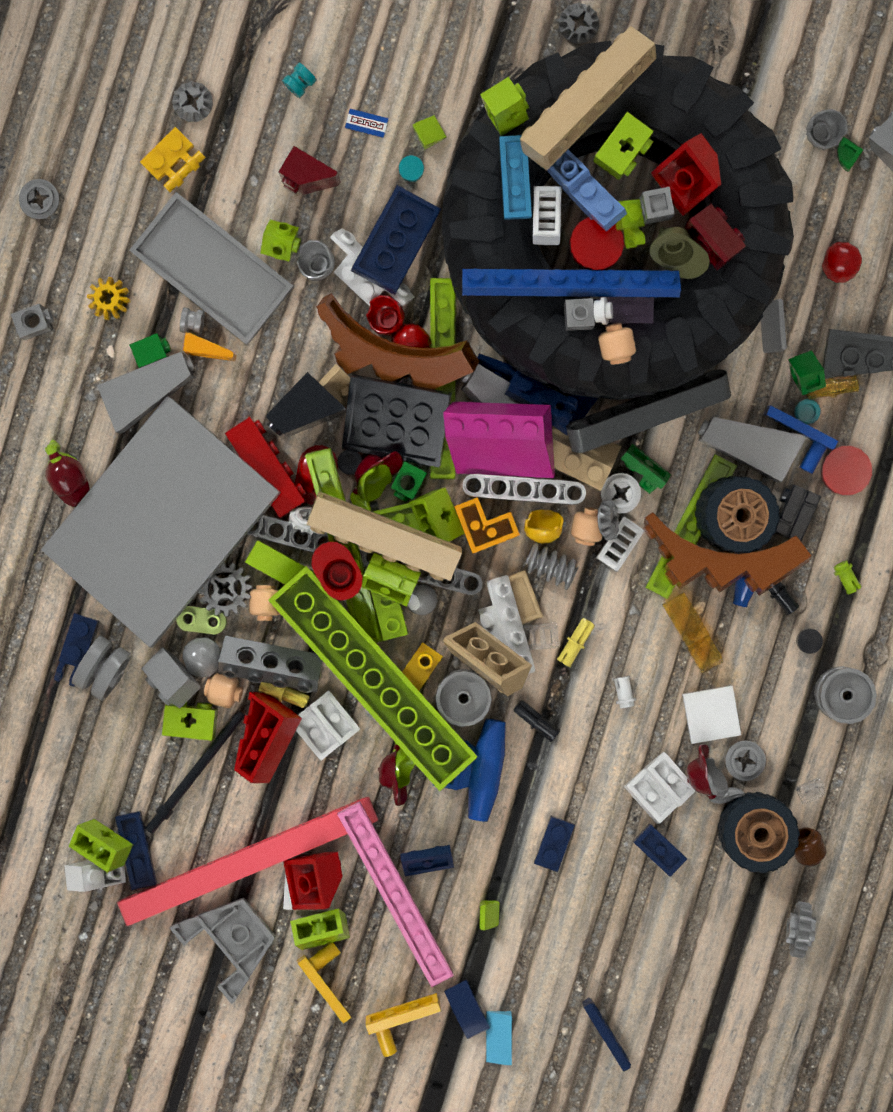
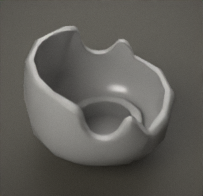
(826, 129)
(315, 260)
(201, 657)

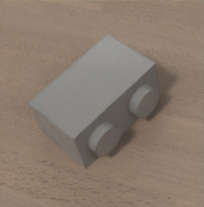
(170, 678)

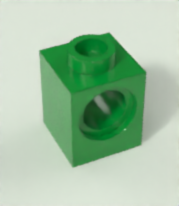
(150, 350)
(807, 372)
(408, 470)

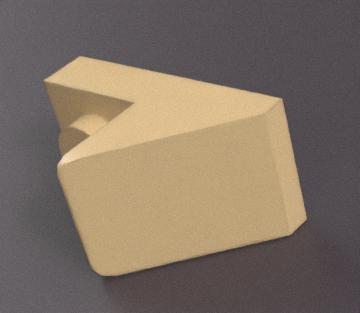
(337, 384)

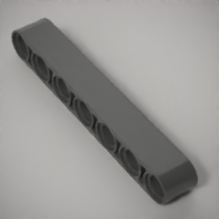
(648, 411)

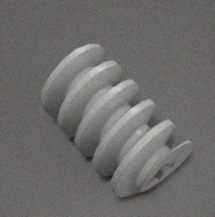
(551, 565)

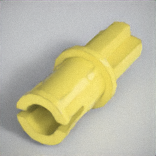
(576, 642)
(286, 694)

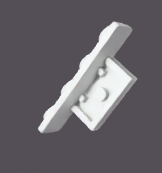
(363, 288)
(503, 618)

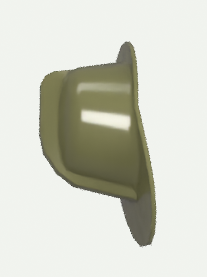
(679, 252)

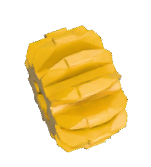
(116, 301)

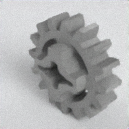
(231, 581)
(800, 929)

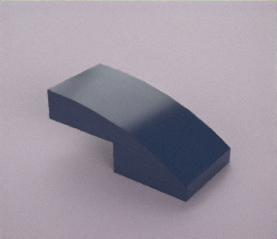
(467, 1009)

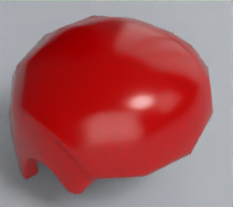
(841, 262)
(385, 315)
(412, 336)

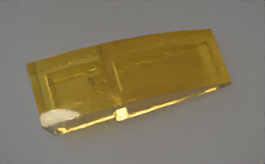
(693, 633)

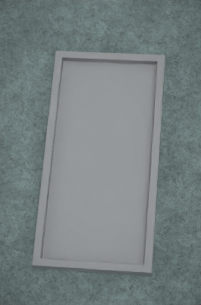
(211, 268)

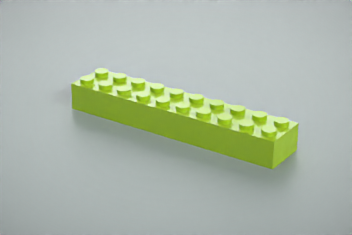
(373, 678)

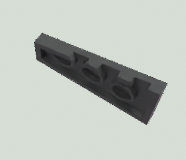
(856, 353)

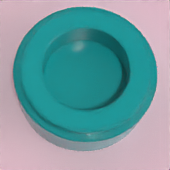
(411, 168)
(807, 411)

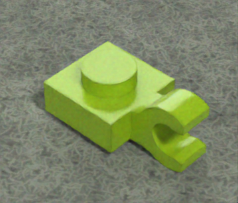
(631, 223)

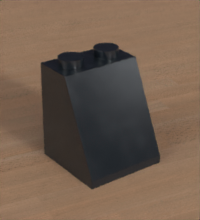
(304, 408)

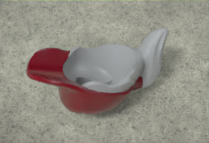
(709, 780)

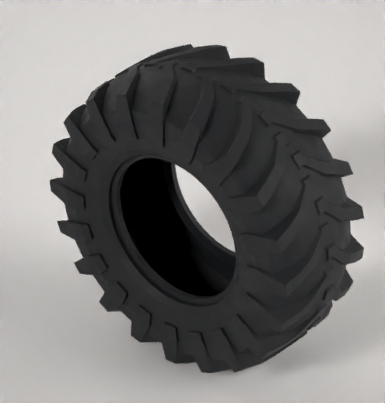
(687, 331)

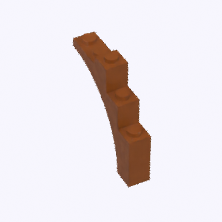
(390, 360)
(722, 569)

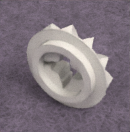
(622, 481)
(298, 519)

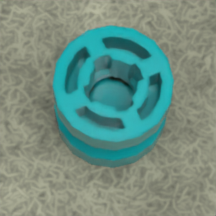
(299, 80)

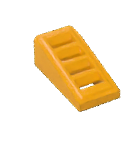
(203, 348)

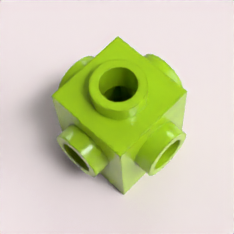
(280, 240)

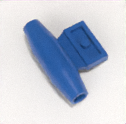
(484, 772)

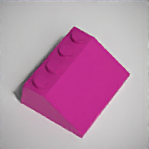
(500, 439)

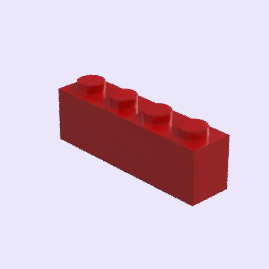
(262, 456)

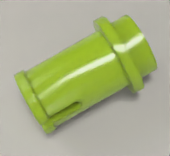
(847, 577)

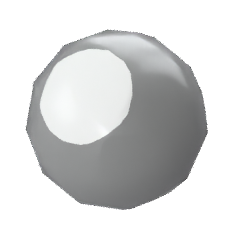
(423, 600)

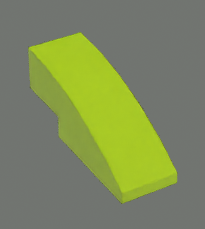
(273, 562)

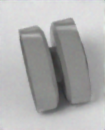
(101, 668)
(860, 696)
(448, 699)

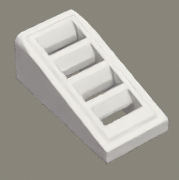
(547, 232)
(628, 548)

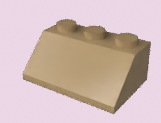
(587, 467)
(489, 658)

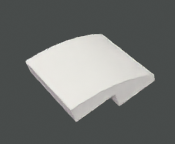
(325, 725)
(660, 787)

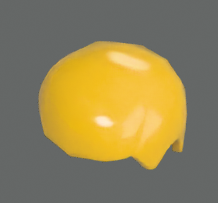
(543, 526)

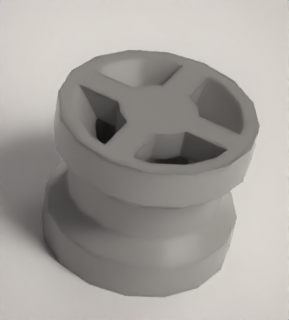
(192, 321)

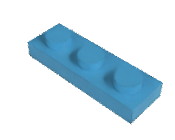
(514, 179)

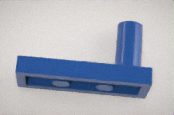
(820, 440)

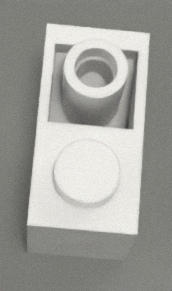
(87, 876)

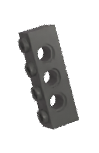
(263, 654)

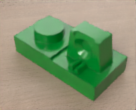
(652, 472)

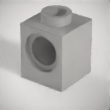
(657, 205)
(579, 314)
(22, 318)

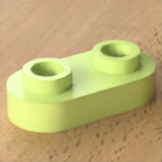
(201, 620)

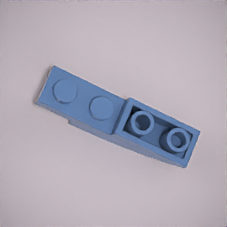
(586, 191)

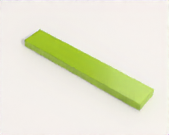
(687, 525)

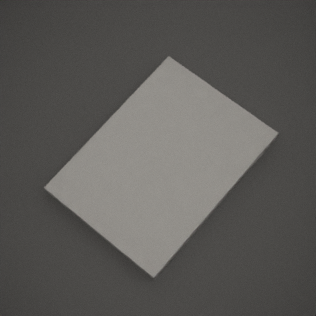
(160, 521)

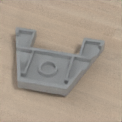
(237, 933)

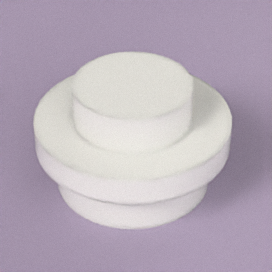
(603, 310)

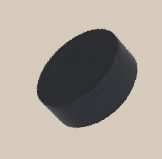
(349, 461)
(809, 641)

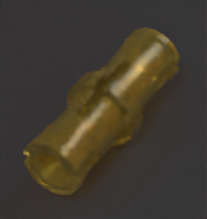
(836, 387)

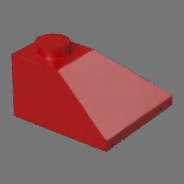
(690, 173)
(313, 880)

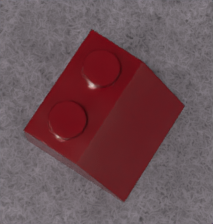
(306, 173)
(715, 235)

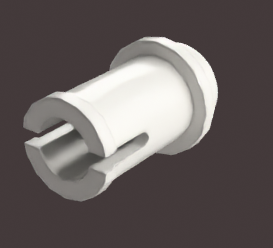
(624, 692)

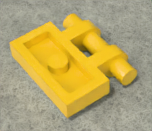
(168, 154)

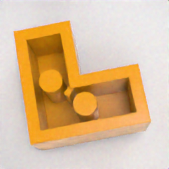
(484, 533)

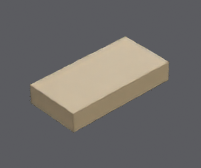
(525, 597)

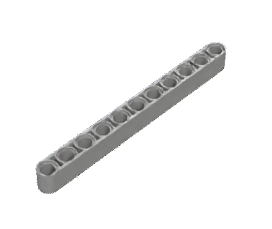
(312, 543)

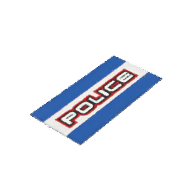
(366, 123)

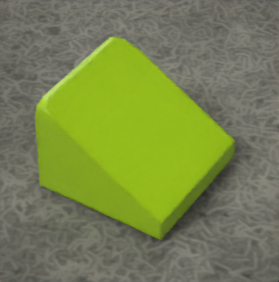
(429, 132)
(489, 914)

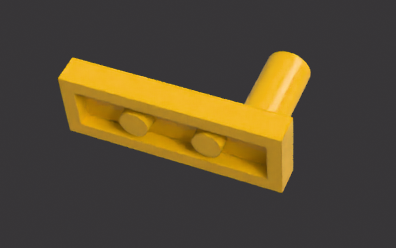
(421, 665)
(311, 968)
(384, 1020)

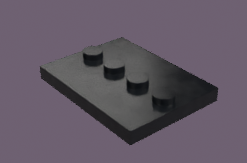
(397, 418)

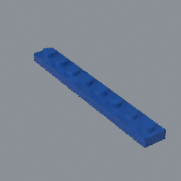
(570, 283)

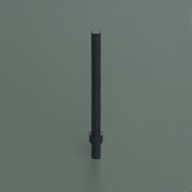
(165, 810)

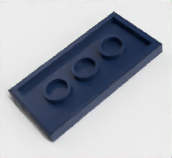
(395, 240)

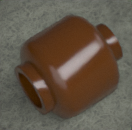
(811, 847)

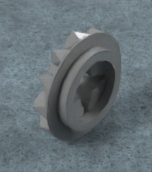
(582, 34)
(188, 112)
(28, 195)
(608, 519)
(751, 770)

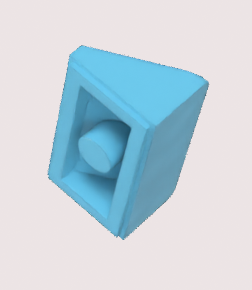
(499, 1037)

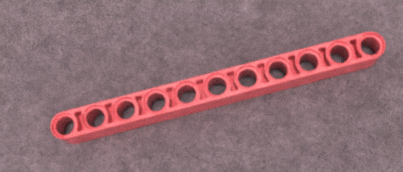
(237, 865)

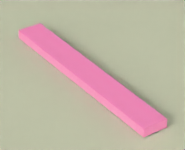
(395, 894)

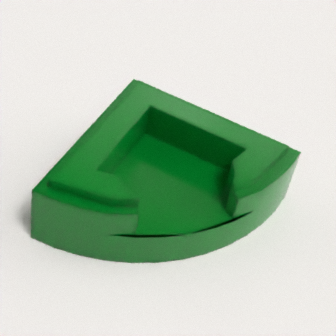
(847, 153)

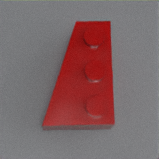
(265, 737)

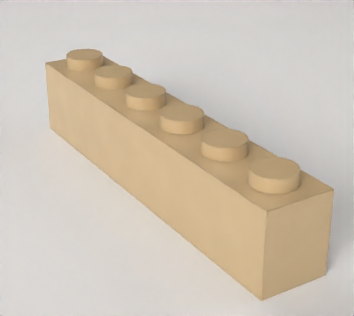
(588, 97)
(384, 536)

